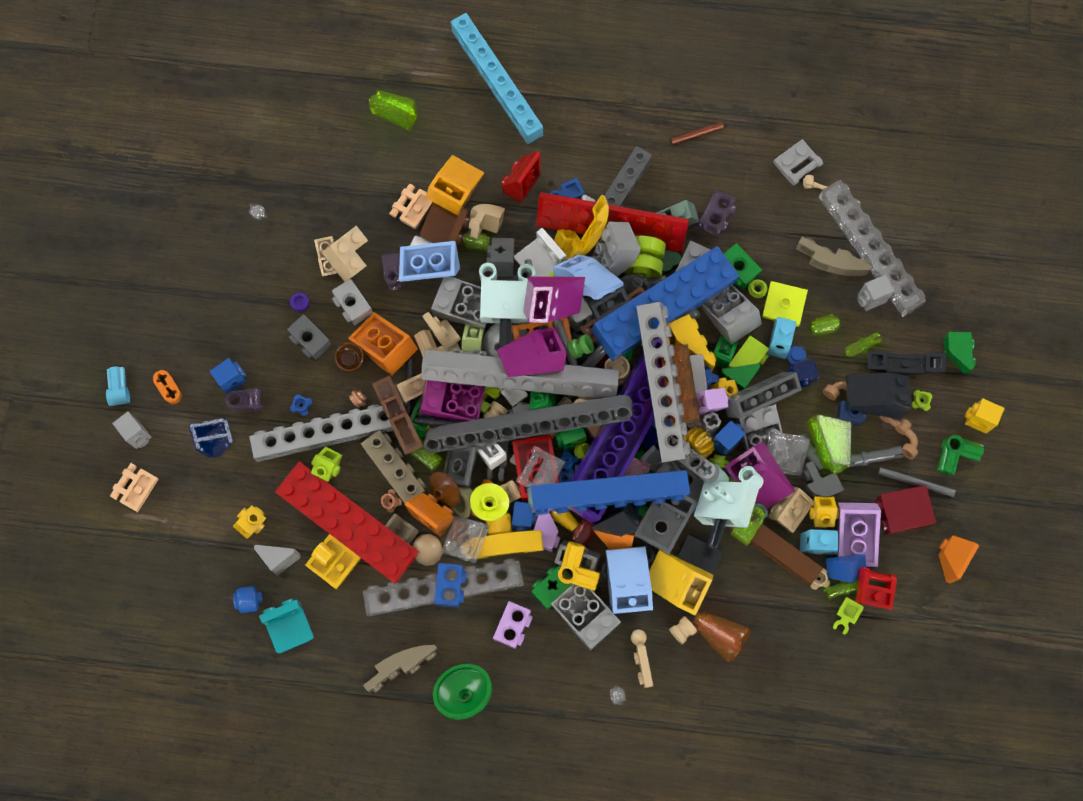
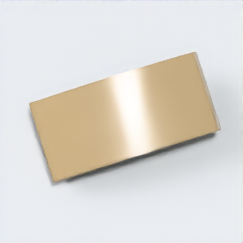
(325, 266)

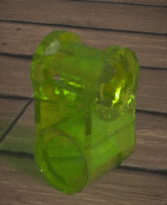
(745, 535)

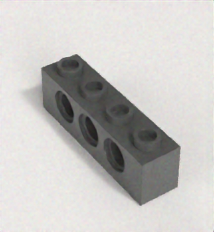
(628, 177)
(762, 394)

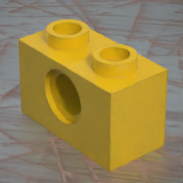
(983, 415)

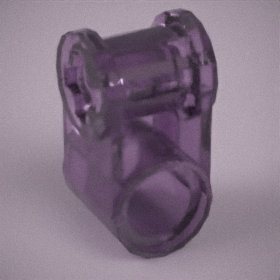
(391, 265)
(246, 400)

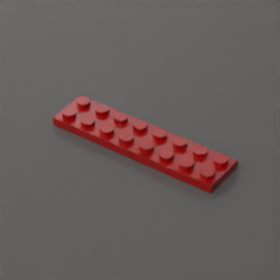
(577, 215)
(347, 522)

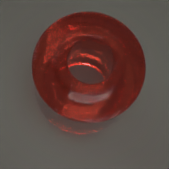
(583, 532)

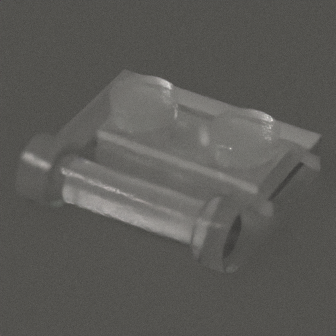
(547, 472)

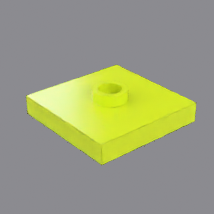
(784, 302)

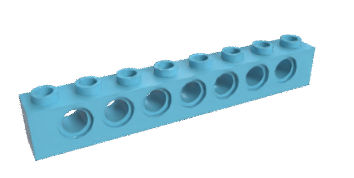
(497, 78)

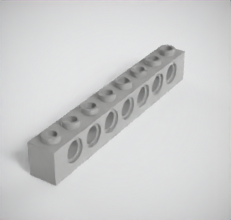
(646, 314)
(260, 439)

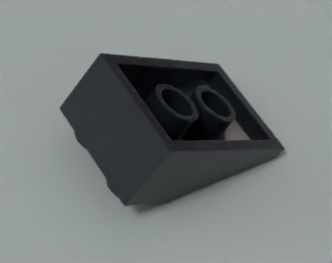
(879, 394)

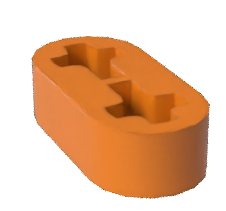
(170, 385)

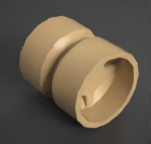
(622, 365)

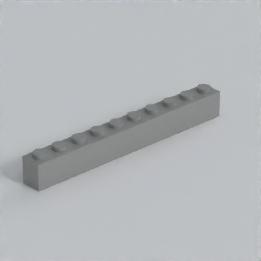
(490, 372)

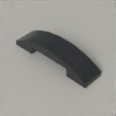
(906, 363)

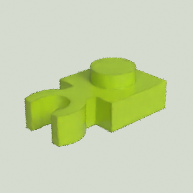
(848, 612)

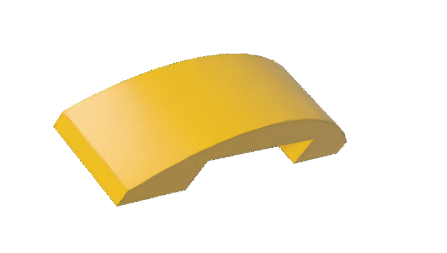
(594, 231)
(511, 543)

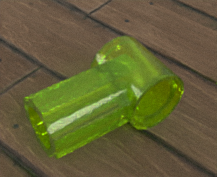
(429, 459)

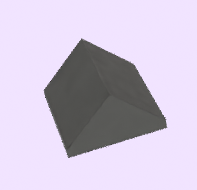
(461, 465)

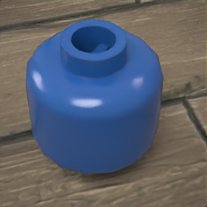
(247, 599)

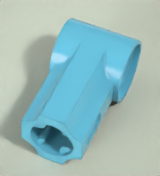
(117, 391)

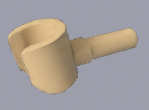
(808, 182)

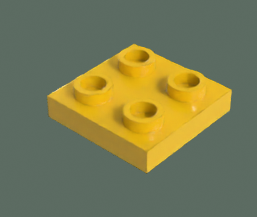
(332, 561)

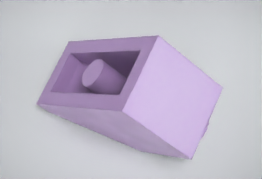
(549, 531)

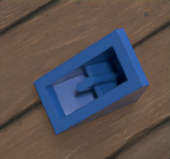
(845, 567)

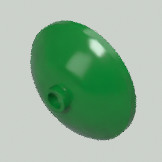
(458, 683)

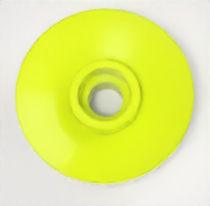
(493, 494)

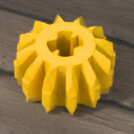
(700, 441)

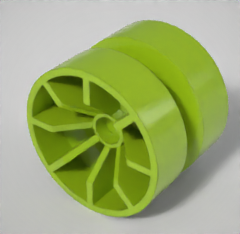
(648, 261)

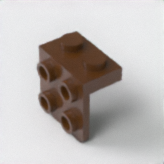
(444, 225)

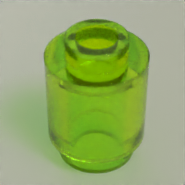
(478, 244)
(825, 325)

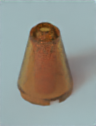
(722, 634)

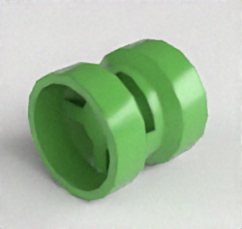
(580, 346)

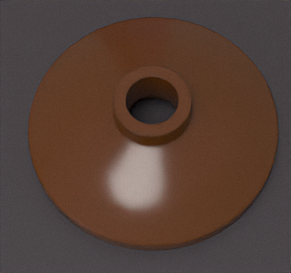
(444, 489)

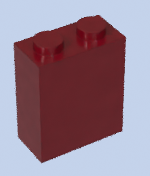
(905, 510)

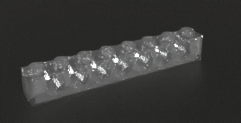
(840, 191)
(373, 593)

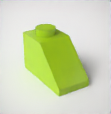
(750, 353)

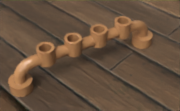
(901, 427)

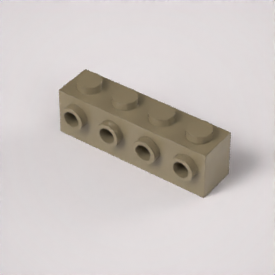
(392, 467)

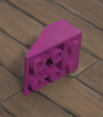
(552, 297)
(533, 354)
(451, 400)
(775, 483)

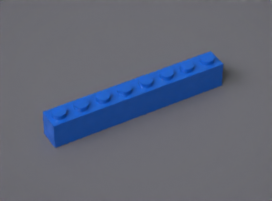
(608, 491)

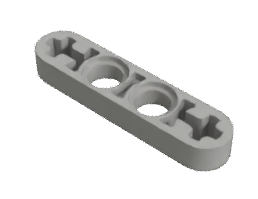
(698, 470)

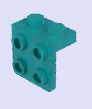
(287, 625)

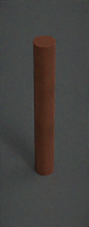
(695, 133)

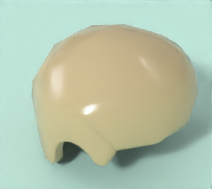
(429, 549)

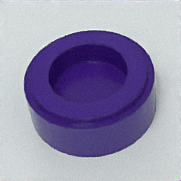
(299, 302)

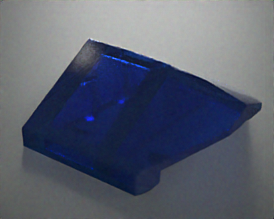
(211, 437)

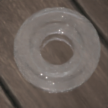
(617, 695)

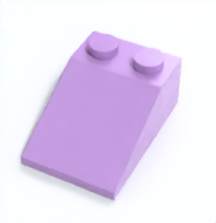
(859, 531)

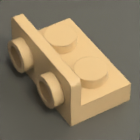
(442, 330)
(791, 510)

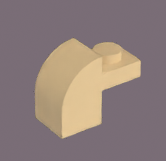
(485, 217)

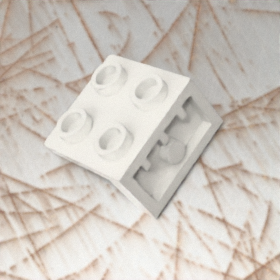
(543, 253)

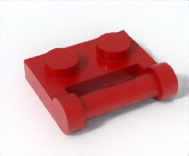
(875, 595)

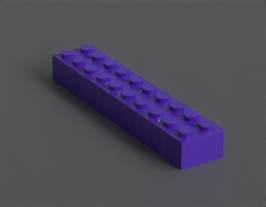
(619, 441)

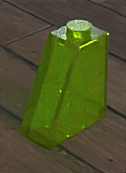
(394, 108)
(832, 441)

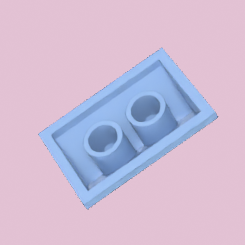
(428, 261)

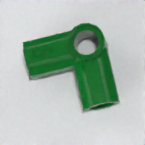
(964, 448)

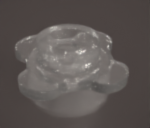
(257, 211)

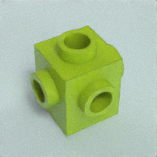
(326, 464)

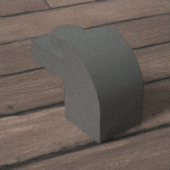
(653, 459)
(823, 487)

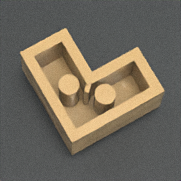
(343, 255)

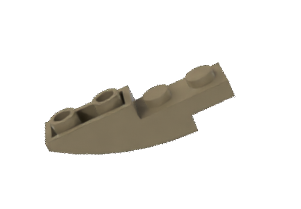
(840, 263)
(406, 659)

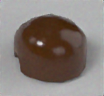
(349, 357)

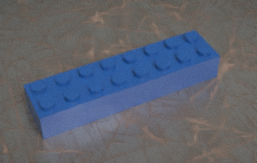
(679, 293)

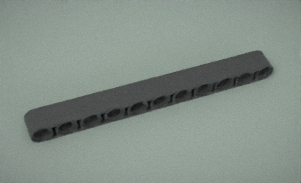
(528, 423)

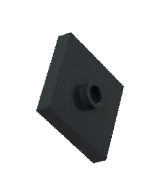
(700, 555)

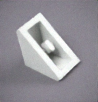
(491, 454)

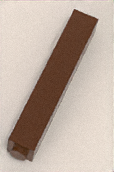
(785, 554)

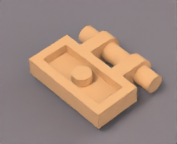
(415, 210)
(138, 489)

